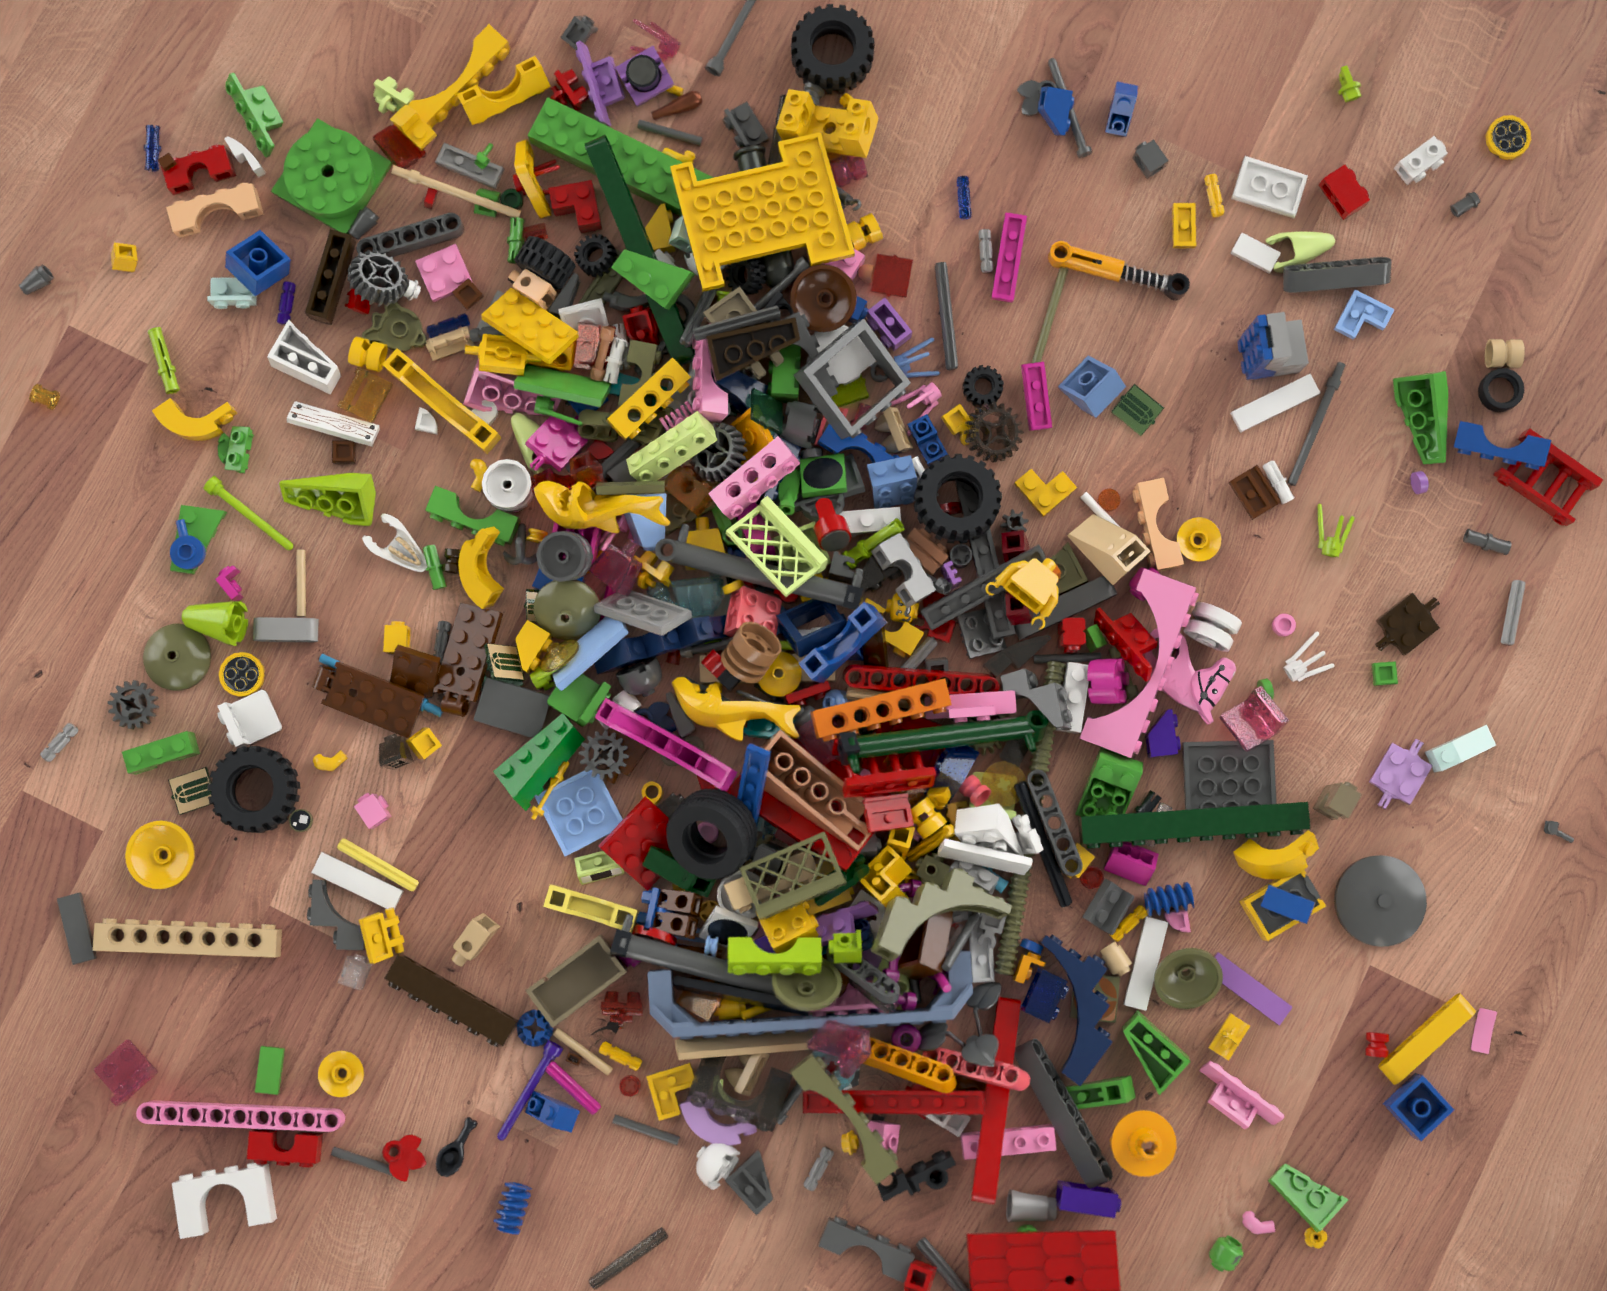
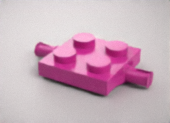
(555, 443)

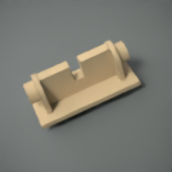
(449, 343)

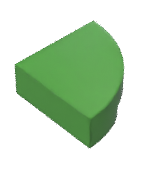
(223, 447)

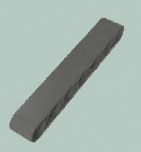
(1063, 1114)

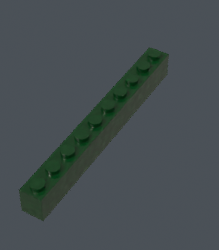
(1194, 823)

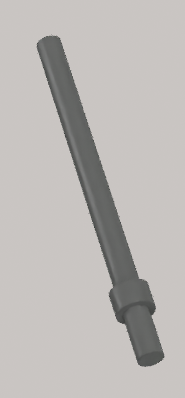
(1333, 384)

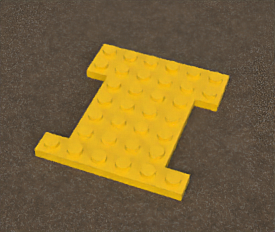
(764, 211)

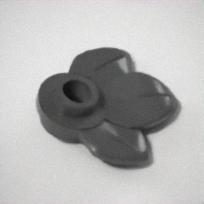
(1031, 91)

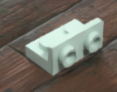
(230, 292)

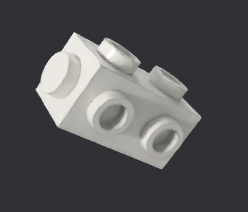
(1420, 160)

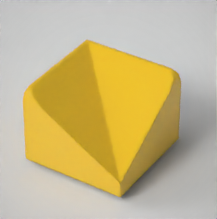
(124, 257)

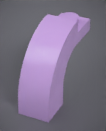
(711, 1130)

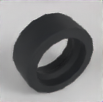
(1516, 382)

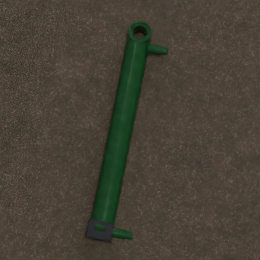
(854, 747)

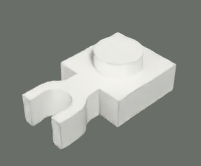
(1027, 837)

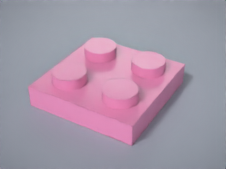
(443, 272)

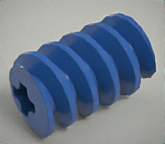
(1168, 898)
(512, 1207)

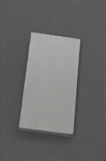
(643, 612)

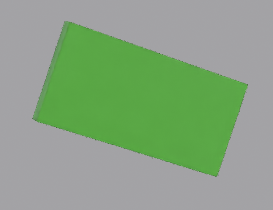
(563, 385)

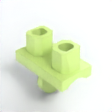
(389, 98)

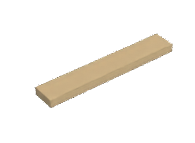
(742, 1044)

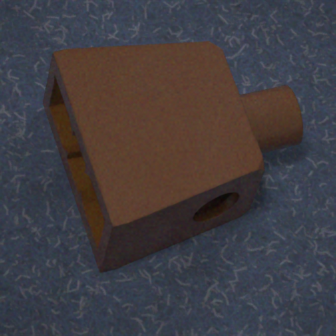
(635, 751)

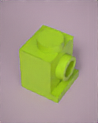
(846, 947)

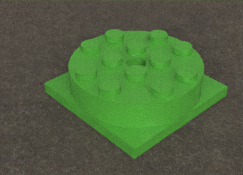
(333, 198)

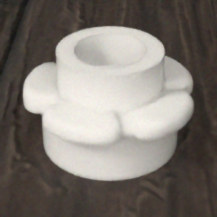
(412, 290)

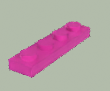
(1009, 257)

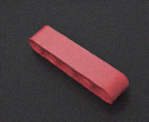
(1003, 1078)

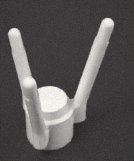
(1296, 669)

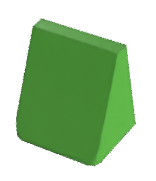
(491, 195)
(1094, 638)

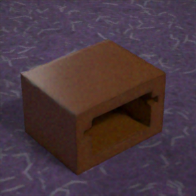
(167, 161)
(574, 1058)

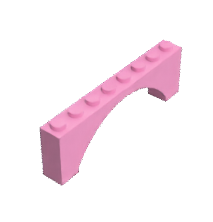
(1170, 605)

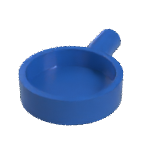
(187, 550)

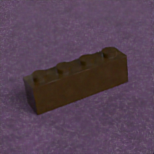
(330, 277)

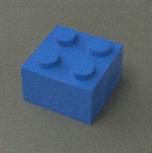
(257, 263)
(1418, 1106)

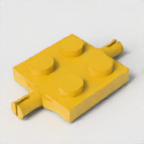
(501, 355)

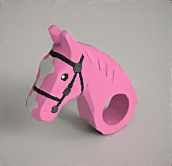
(1191, 688)

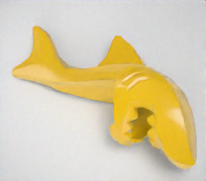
(584, 509)
(730, 716)

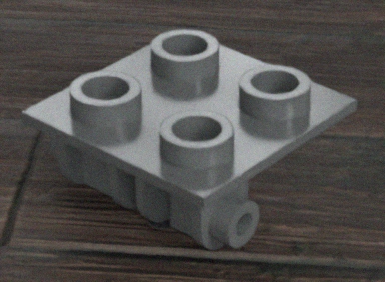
(977, 634)

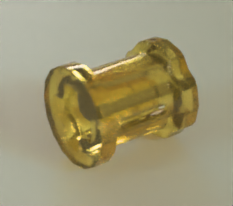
(44, 396)

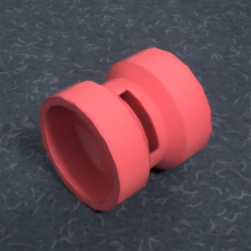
(974, 790)

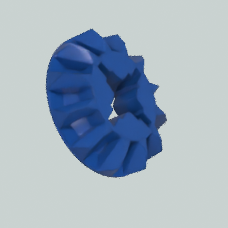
(526, 1035)

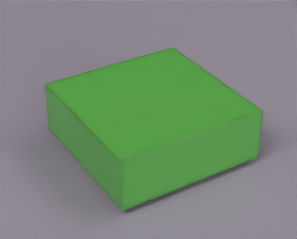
(1384, 673)

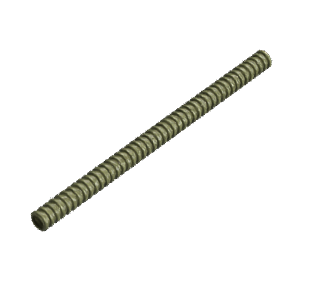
(1019, 882)

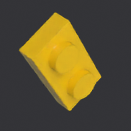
(1184, 225)

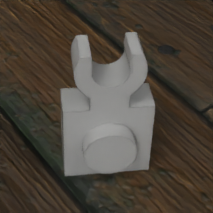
(991, 927)

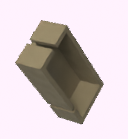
(576, 981)

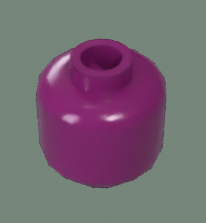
(914, 1039)

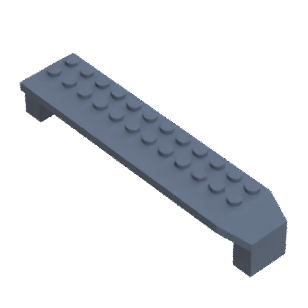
(683, 1025)

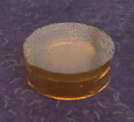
(1109, 499)

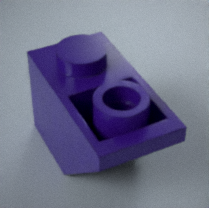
(1161, 738)

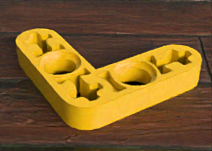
(524, 168)

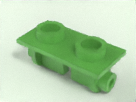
(239, 442)

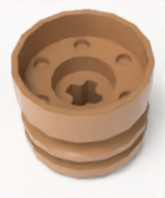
(751, 652)

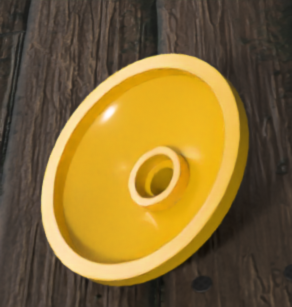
(145, 851)

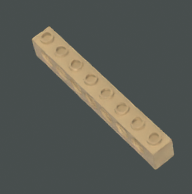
(106, 939)

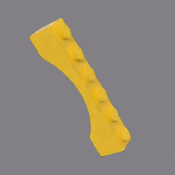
(487, 51)
(441, 401)

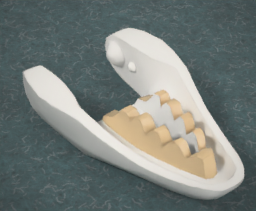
(401, 549)

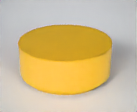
(732, 587)

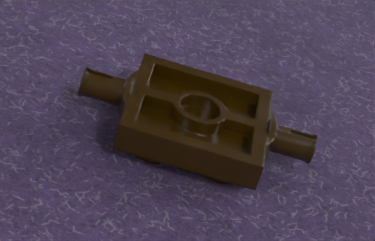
(1407, 624)

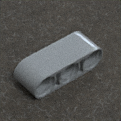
(285, 629)

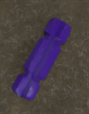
(286, 302)

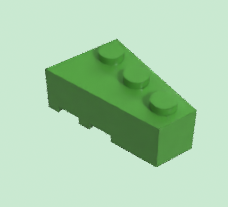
(655, 278)
(784, 384)
(1156, 1052)

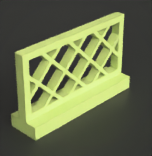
(790, 533)

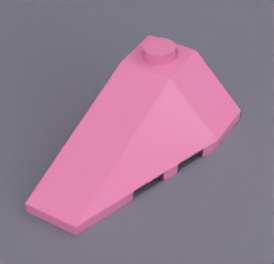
(501, 391)

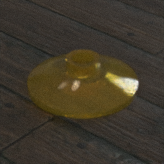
(559, 655)

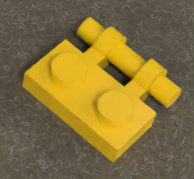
(376, 936)

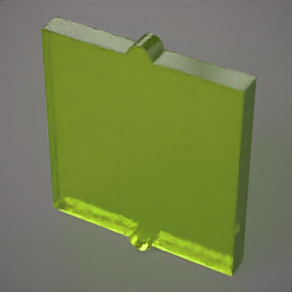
(851, 392)

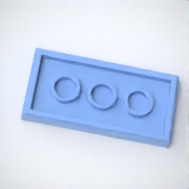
(591, 648)

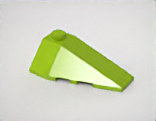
(341, 495)

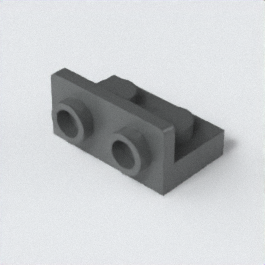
(745, 126)
(1108, 907)

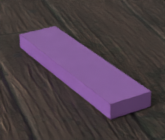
(1253, 991)

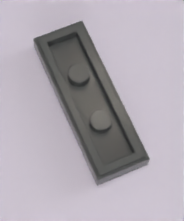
(76, 928)

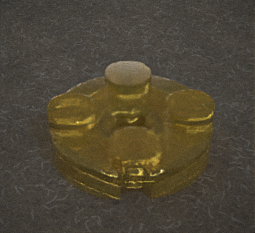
(992, 776)

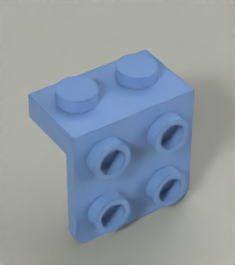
(893, 482)

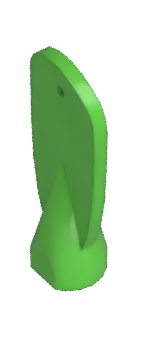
(789, 491)

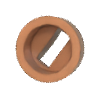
(866, 273)

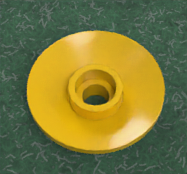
(1209, 536)
(788, 682)
(329, 1073)

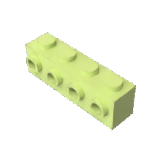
(672, 449)

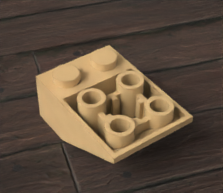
(1108, 547)

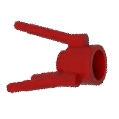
(538, 170)

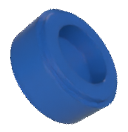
(1032, 946)

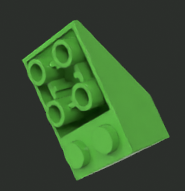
(1110, 784)

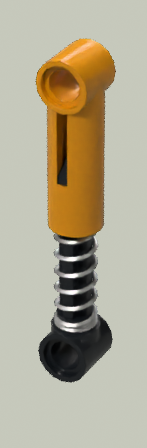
(1114, 269)

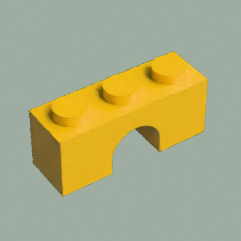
(904, 640)

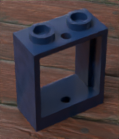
(804, 613)

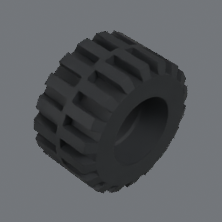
(545, 261)

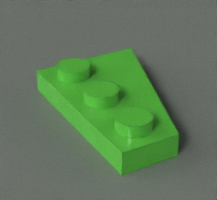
(201, 524)
(1308, 1198)

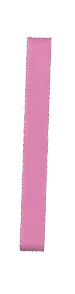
(230, 1119)

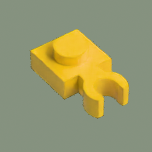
(955, 421)

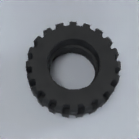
(838, 22)
(961, 470)
(225, 781)

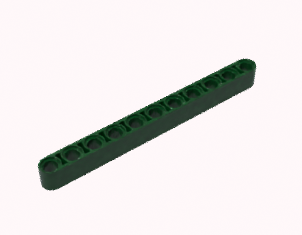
(635, 239)

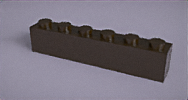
(451, 999)

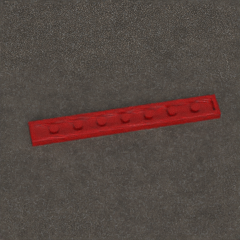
(900, 1102)

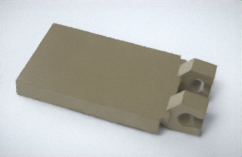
(735, 305)

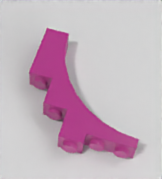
(666, 743)

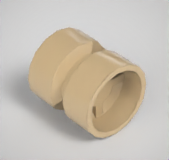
(1504, 353)

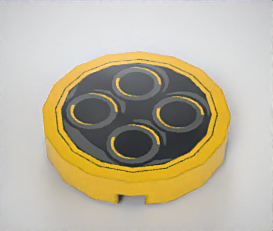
(1508, 137)
(241, 674)

